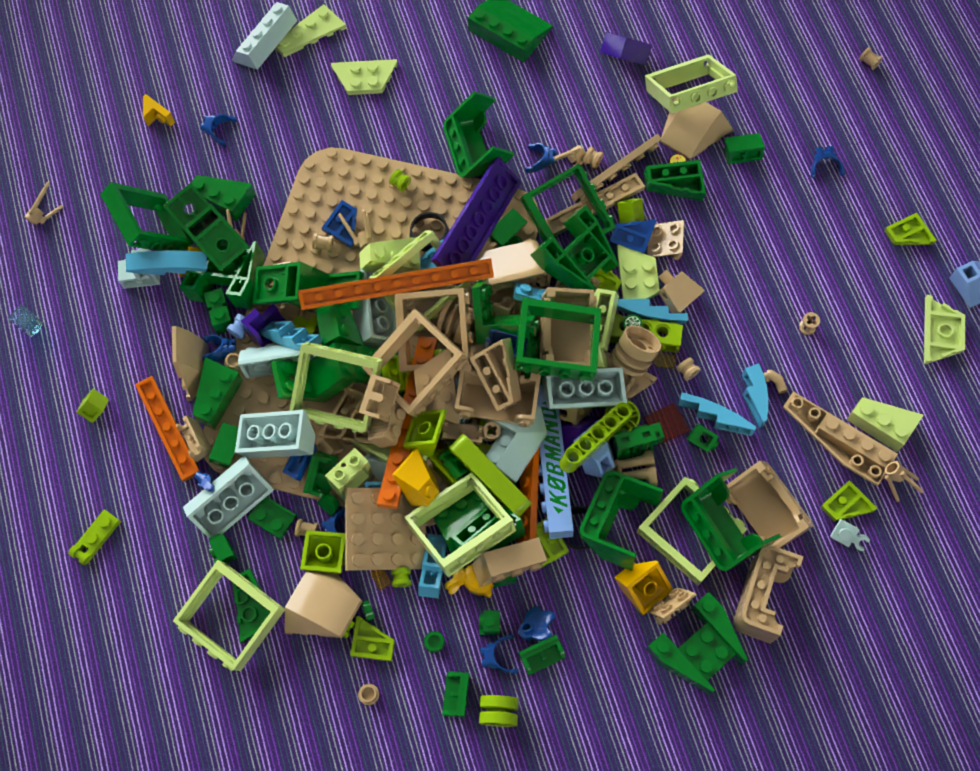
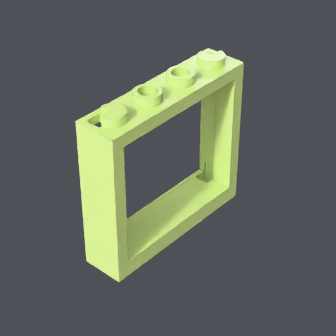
(724, 83)
(401, 258)
(320, 417)
(477, 545)
(665, 548)
(200, 594)

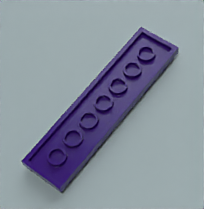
(478, 216)

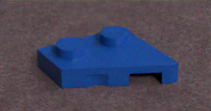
(335, 227)
(634, 234)

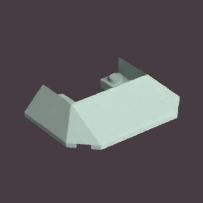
(514, 445)

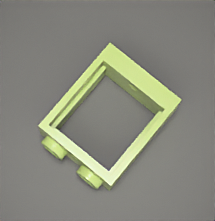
(352, 475)

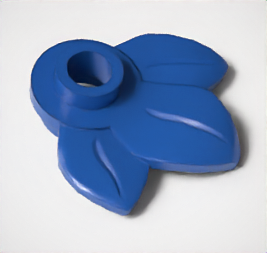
(536, 624)

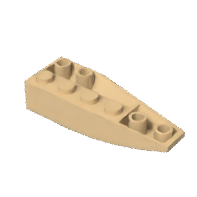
(841, 440)

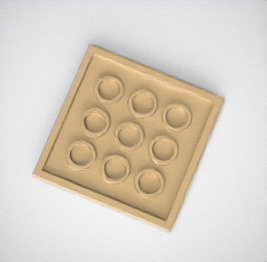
(379, 536)

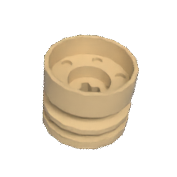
(449, 322)
(635, 350)

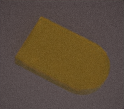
(665, 361)
(380, 579)

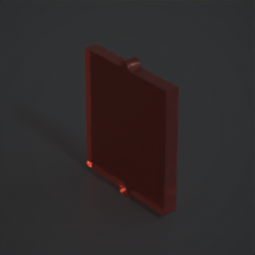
(670, 420)

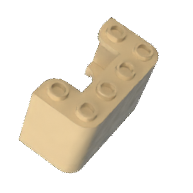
(752, 616)

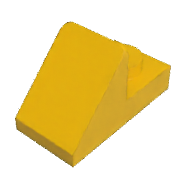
(153, 111)

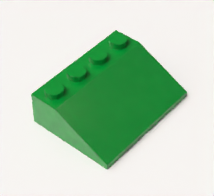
(508, 27)

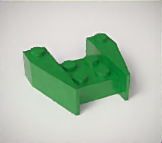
(582, 257)
(238, 276)
(705, 650)

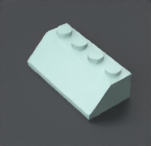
(265, 36)
(375, 319)
(257, 361)
(604, 391)
(275, 434)
(233, 496)

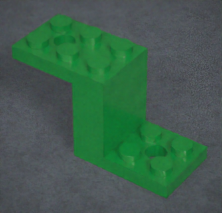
(206, 227)
(296, 276)
(507, 323)
(324, 375)

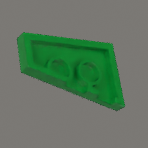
(250, 612)

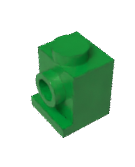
(711, 442)
(221, 549)
(489, 622)

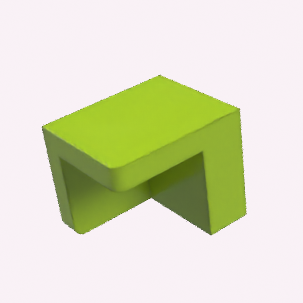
(631, 210)
(310, 325)
(92, 405)

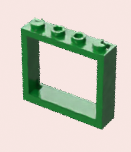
(589, 190)
(117, 199)
(563, 312)

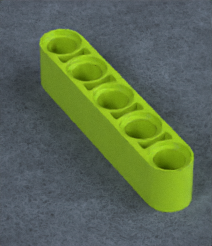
(615, 418)
(489, 475)

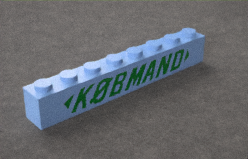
(555, 481)

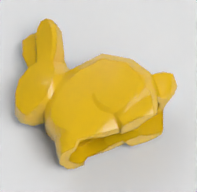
(467, 577)

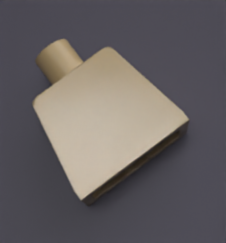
(678, 291)

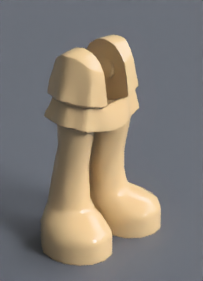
(646, 459)

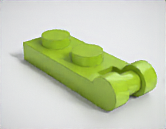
(94, 537)

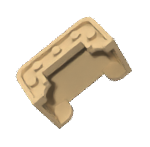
(514, 265)
(565, 339)
(475, 402)
(768, 504)

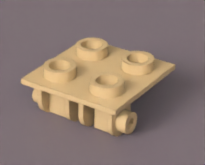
(667, 240)
(665, 608)

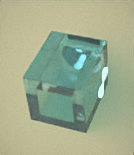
(25, 320)

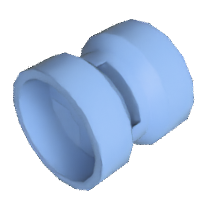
(237, 328)

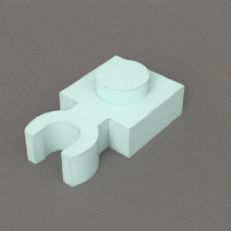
(847, 534)

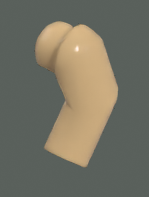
(773, 376)

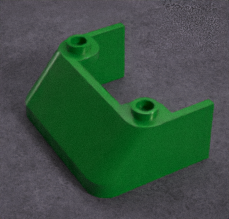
(465, 140)
(615, 492)
(716, 527)

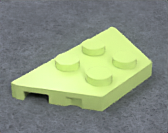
(364, 76)
(637, 274)
(942, 331)

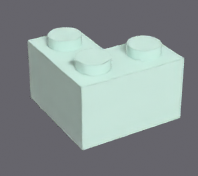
(132, 280)

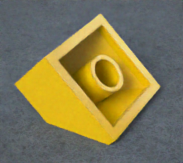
(416, 480)
(644, 585)

